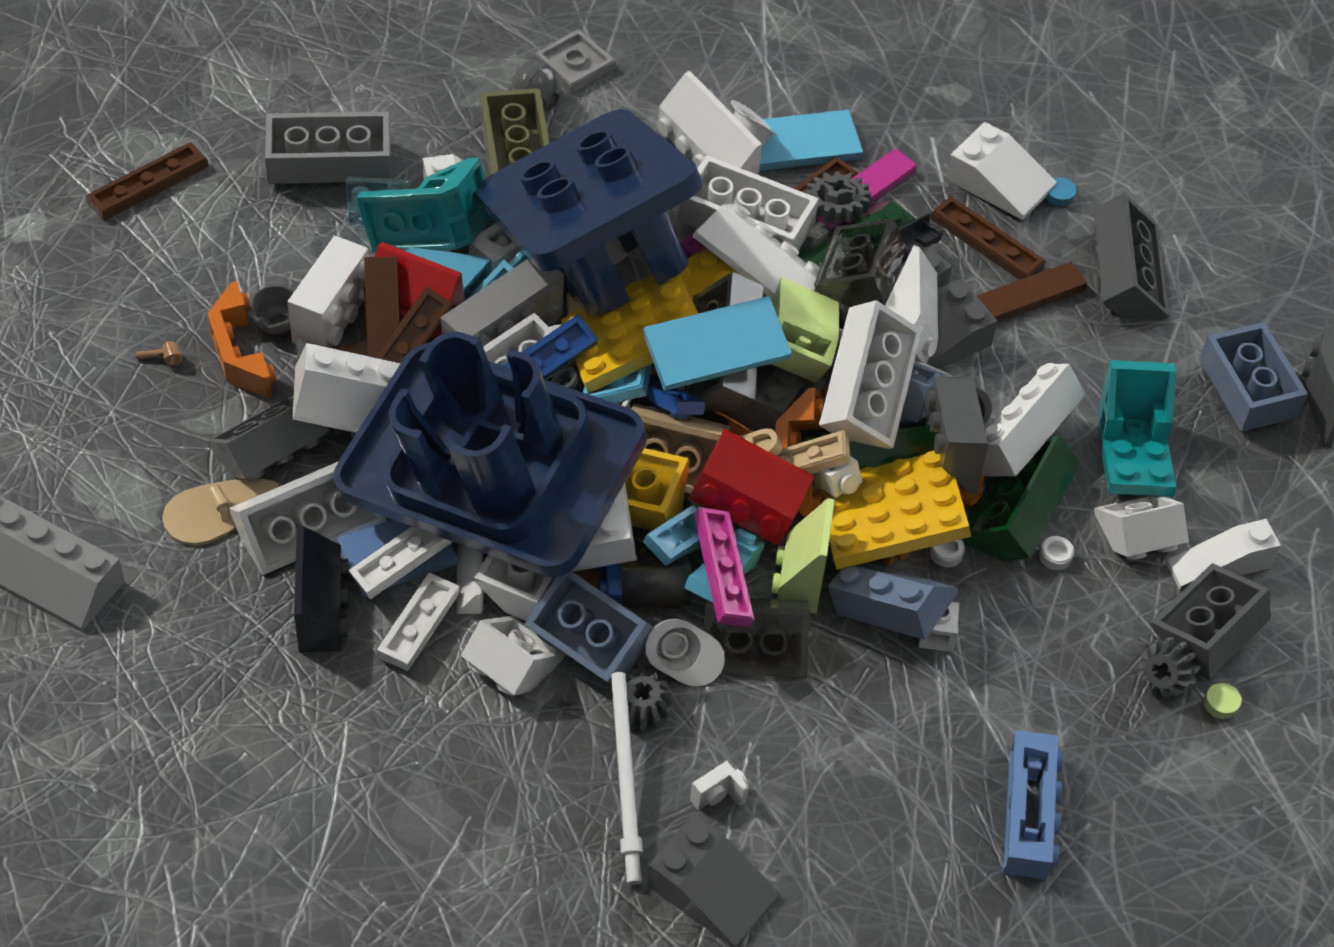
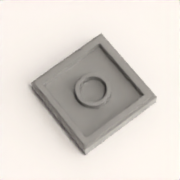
(576, 60)

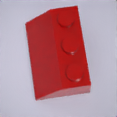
(416, 274)
(752, 486)

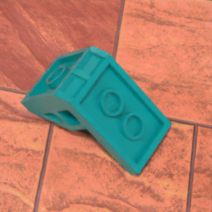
(434, 216)
(1136, 427)

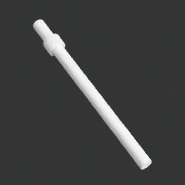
(630, 844)

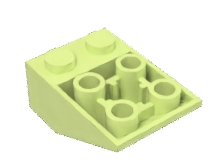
(810, 329)

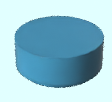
(1062, 193)

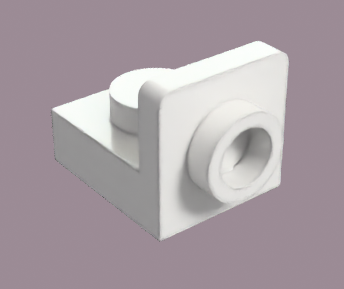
(717, 783)

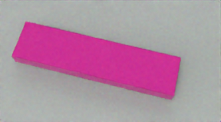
(883, 176)
(723, 567)

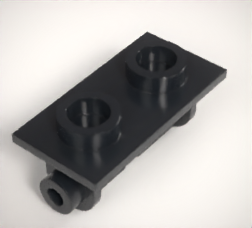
(920, 233)

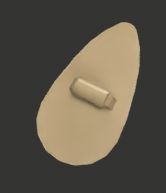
(203, 512)

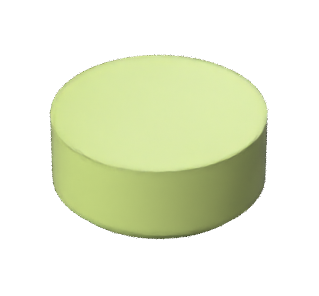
(1222, 701)

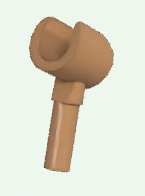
(169, 352)

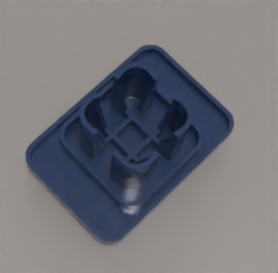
(587, 191)
(491, 455)

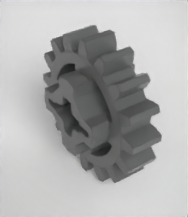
(840, 197)

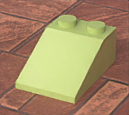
(804, 557)

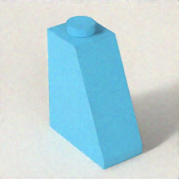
(473, 268)

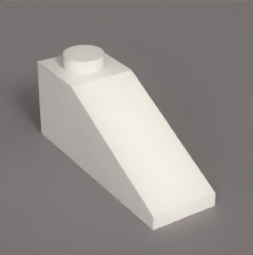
(1239, 550)

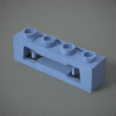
(1030, 857)

